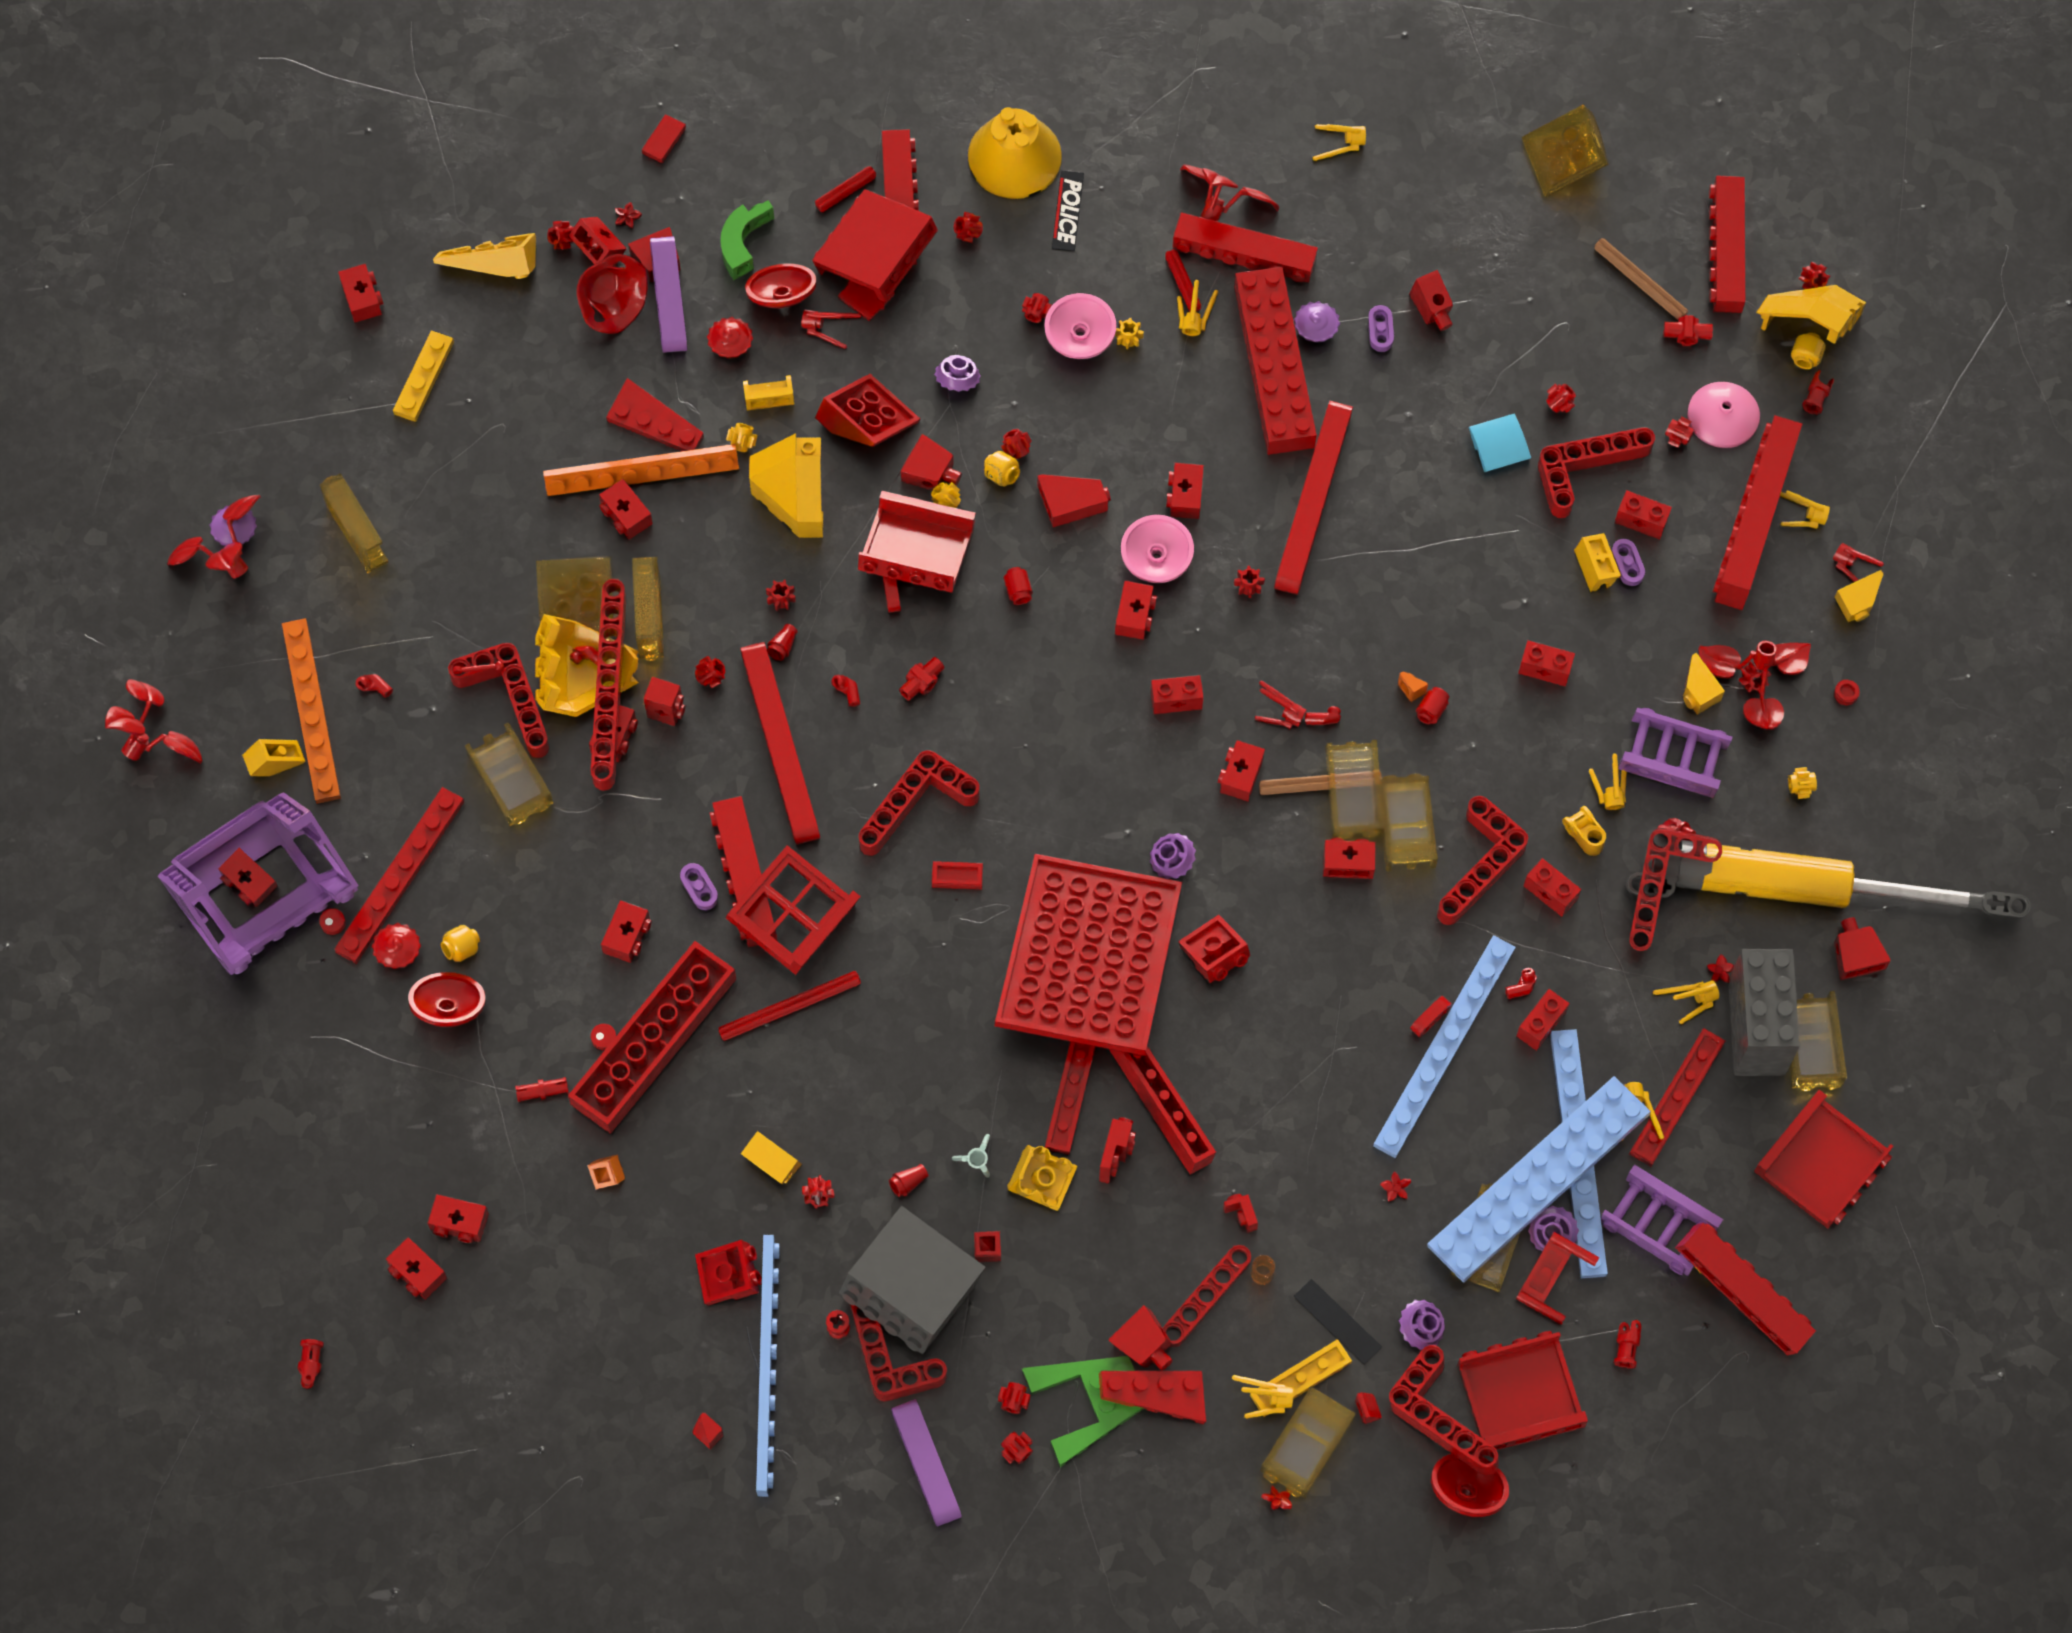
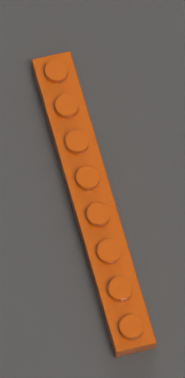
(641, 469)
(311, 711)

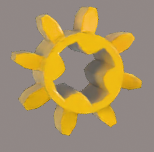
(1129, 333)
(742, 437)
(946, 495)
(1802, 783)

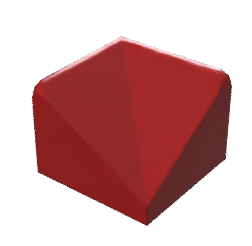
(987, 1246)
(707, 1431)

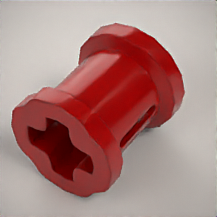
(833, 1318)

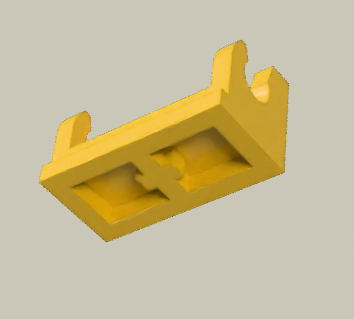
(768, 394)
(1597, 561)
(771, 1158)

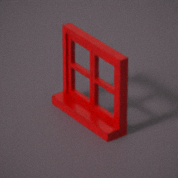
(818, 932)

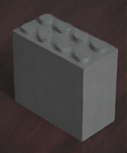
(1763, 1012)
(911, 1280)

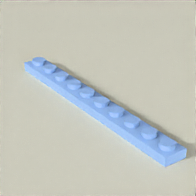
(1444, 1047)
(1584, 1191)
(767, 1376)

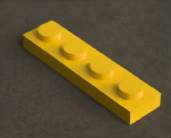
(423, 376)
(1308, 1372)

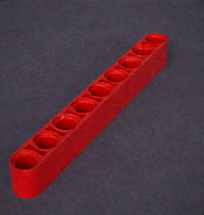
(1313, 497)
(610, 694)
(780, 743)

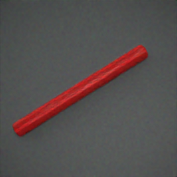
(789, 1005)

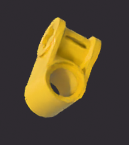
(1583, 827)

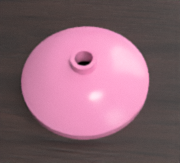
(1080, 314)
(1723, 426)
(1157, 536)

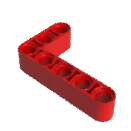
(1587, 459)
(515, 690)
(911, 796)
(1487, 864)
(1658, 877)
(886, 1372)
(1437, 1417)

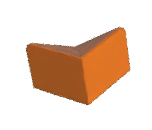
(1412, 686)
(606, 1171)

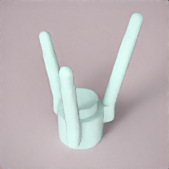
(977, 1157)

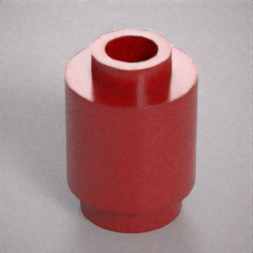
(1018, 586)
(1432, 705)

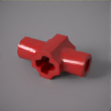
(1688, 330)
(921, 678)

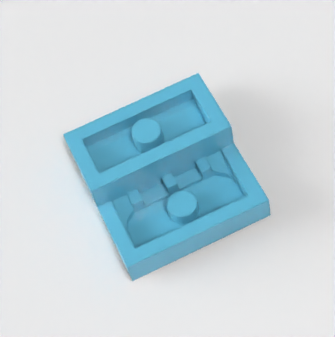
(1499, 442)

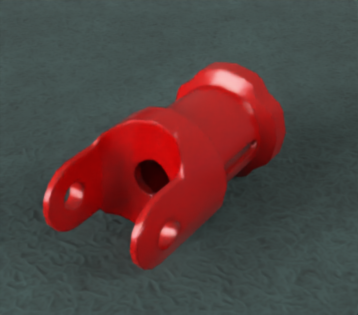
(1817, 393)
(1628, 1343)
(309, 1367)

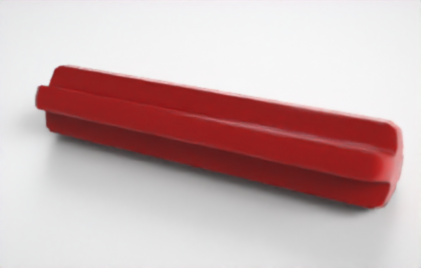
(845, 189)
(1181, 278)

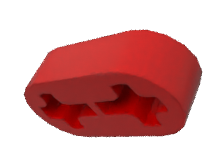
(892, 595)
(1431, 1016)

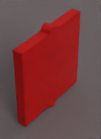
(862, 300)

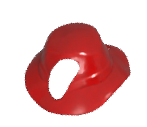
(613, 292)

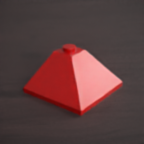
(865, 412)

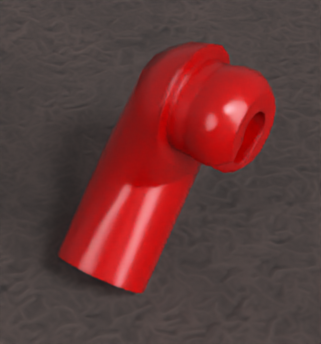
(584, 652)
(372, 683)
(847, 687)
(1332, 716)
(1524, 986)

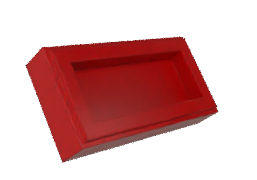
(663, 138)
(957, 875)

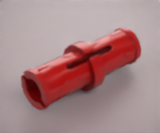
(542, 1089)

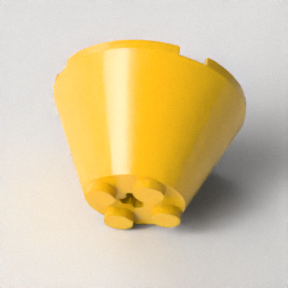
(1014, 154)

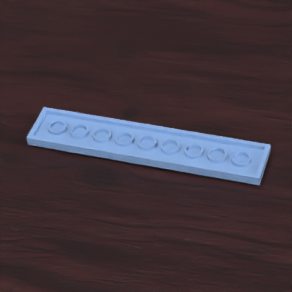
(1538, 1179)

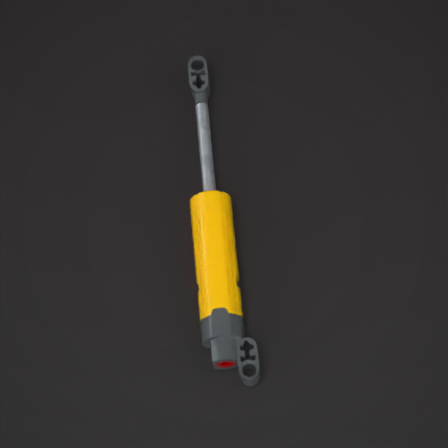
(1803, 880)

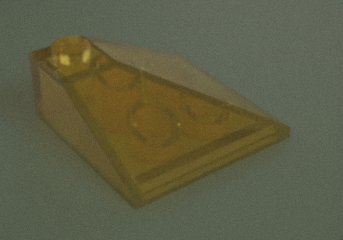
(1566, 149)
(573, 588)

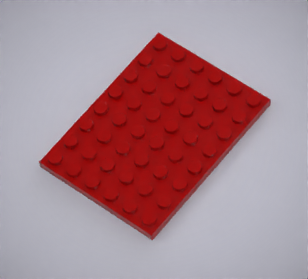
(1089, 954)

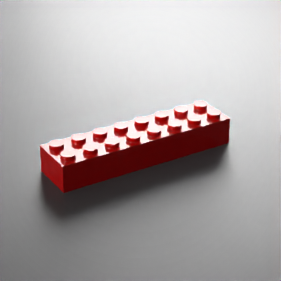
(1275, 360)
(1756, 512)
(652, 1037)

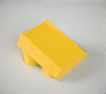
(1042, 1177)

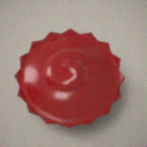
(730, 337)
(396, 945)

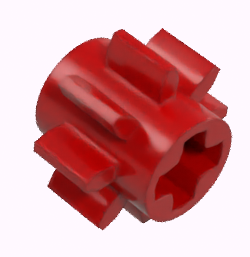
(968, 227)
(559, 235)
(1814, 276)
(1036, 307)
(1561, 398)
(1679, 432)
(1016, 443)
(1249, 588)
(775, 597)
(710, 672)
(1752, 677)
(817, 1191)
(1014, 1398)
(1016, 1447)

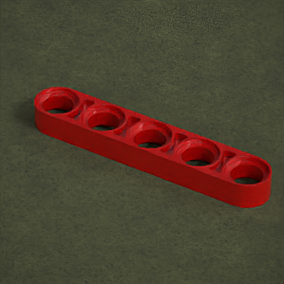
(1209, 1283)

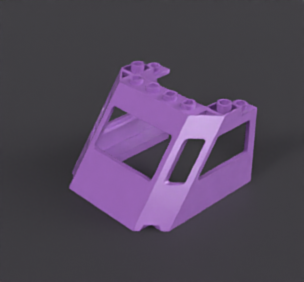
(256, 833)

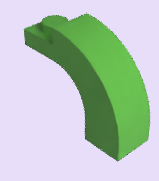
(734, 232)

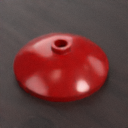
(781, 285)
(446, 999)
(1466, 1489)

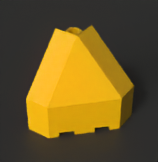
(1825, 305)
(789, 483)
(570, 686)

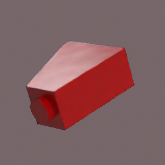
(1072, 498)

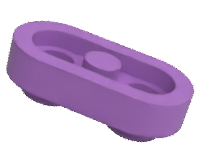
(1380, 330)
(1628, 564)
(700, 887)

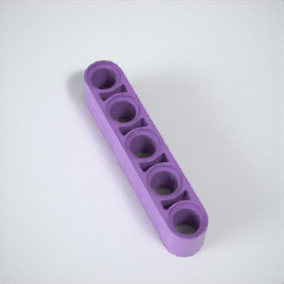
(668, 294)
(926, 1462)

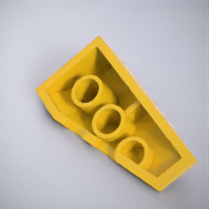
(506, 259)

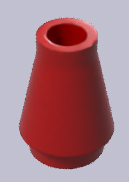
(781, 643)
(905, 1181)

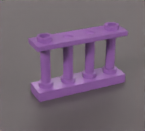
(1676, 776)
(1661, 1195)

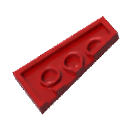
(649, 417)
(1157, 1391)

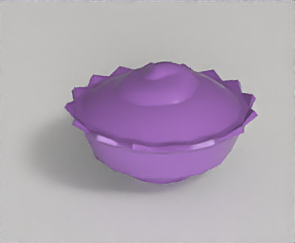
(1316, 321)
(957, 373)
(242, 527)
(1172, 856)
(1550, 1221)
(1422, 1324)

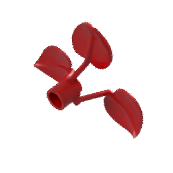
(1215, 206)
(230, 556)
(1788, 657)
(138, 741)

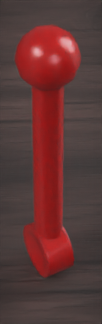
(499, 666)

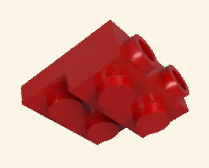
(1215, 949)
(1118, 1145)
(728, 1272)

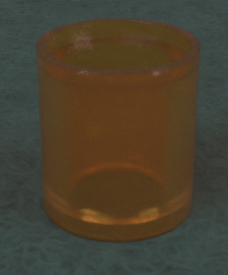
(1260, 1278)

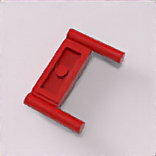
(1546, 1273)

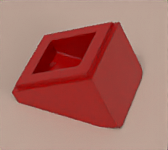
(1367, 1407)

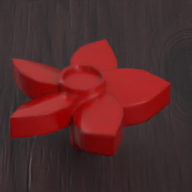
(627, 215)
(1721, 969)
(1395, 1187)
(1278, 1499)

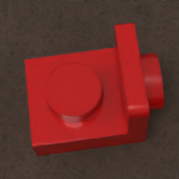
(1246, 1215)

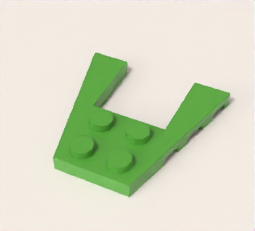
(1107, 1413)

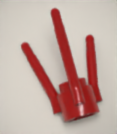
(813, 319)
(1847, 556)
(1293, 712)

